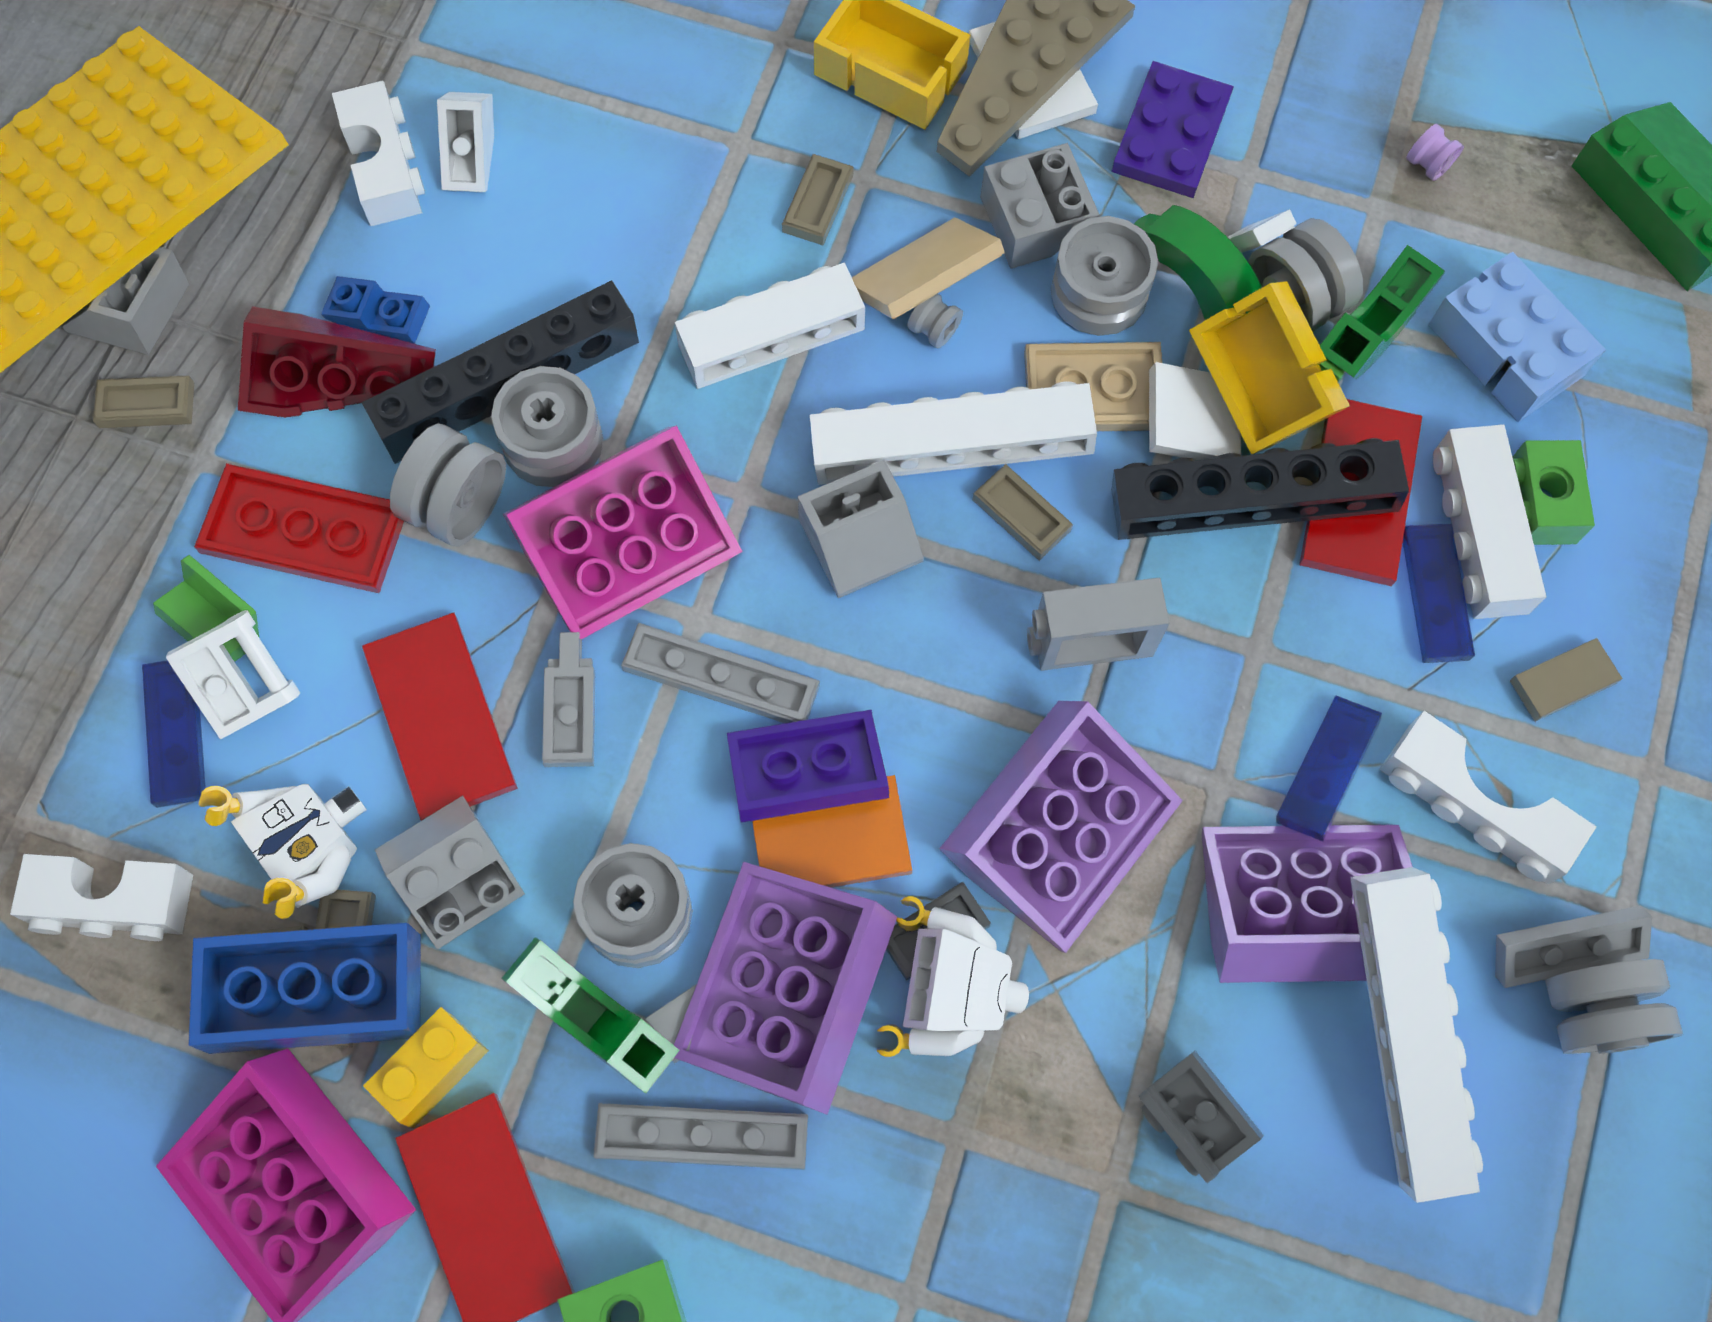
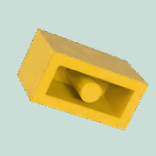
(425, 1068)

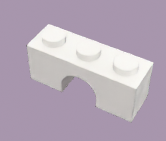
(384, 182)
(57, 894)

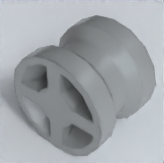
(935, 320)

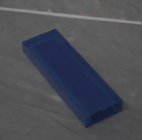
(1437, 593)
(172, 738)
(1328, 768)

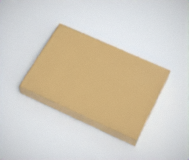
(926, 267)
(1115, 374)

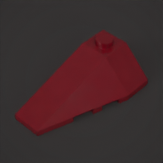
(316, 364)

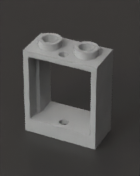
(1098, 624)

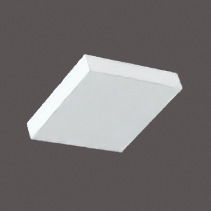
(1189, 415)

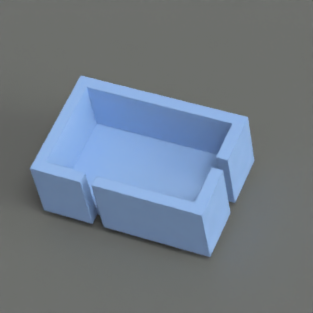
(1521, 321)

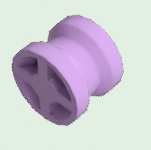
(1435, 152)

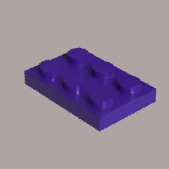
(1172, 129)
(807, 766)

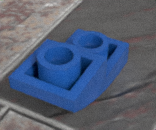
(369, 308)

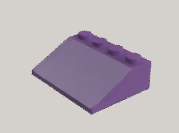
(1062, 823)
(1287, 900)
(785, 986)

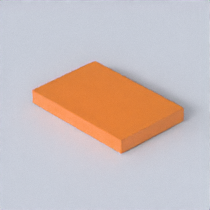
(838, 842)

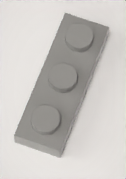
(1572, 945)

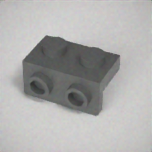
(1199, 1117)

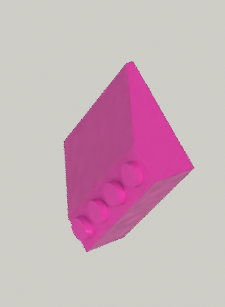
(623, 532)
(284, 1186)

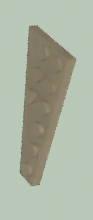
(1022, 66)

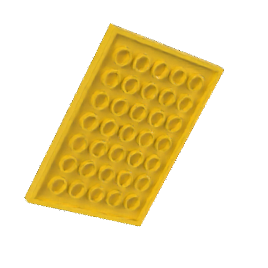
(110, 176)

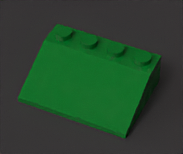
(1659, 184)

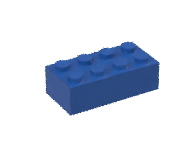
(305, 988)

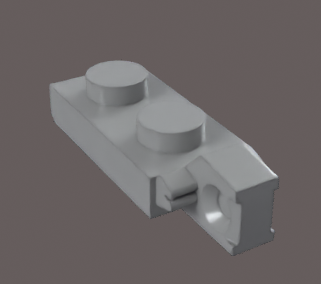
(569, 706)

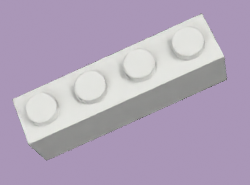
(770, 325)
(1489, 522)

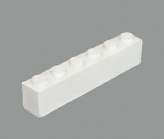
(956, 431)
(1417, 1034)

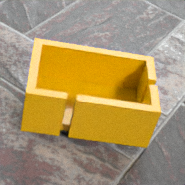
(892, 56)
(1268, 367)

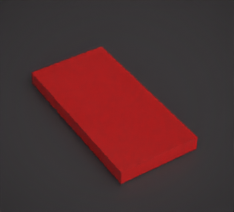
(300, 528)
(1364, 544)
(439, 716)
(484, 1214)

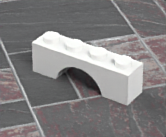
(1433, 766)

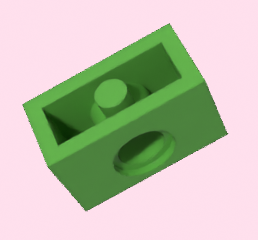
(1562, 472)
(648, 1288)

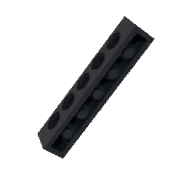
(465, 386)
(1375, 462)

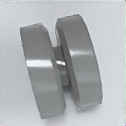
(1317, 268)
(1103, 275)
(547, 425)
(447, 484)
(624, 877)
(1612, 1001)

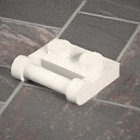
(218, 682)

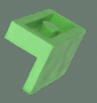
(201, 605)

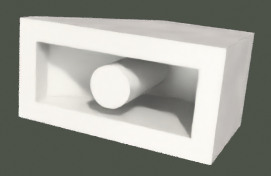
(465, 140)

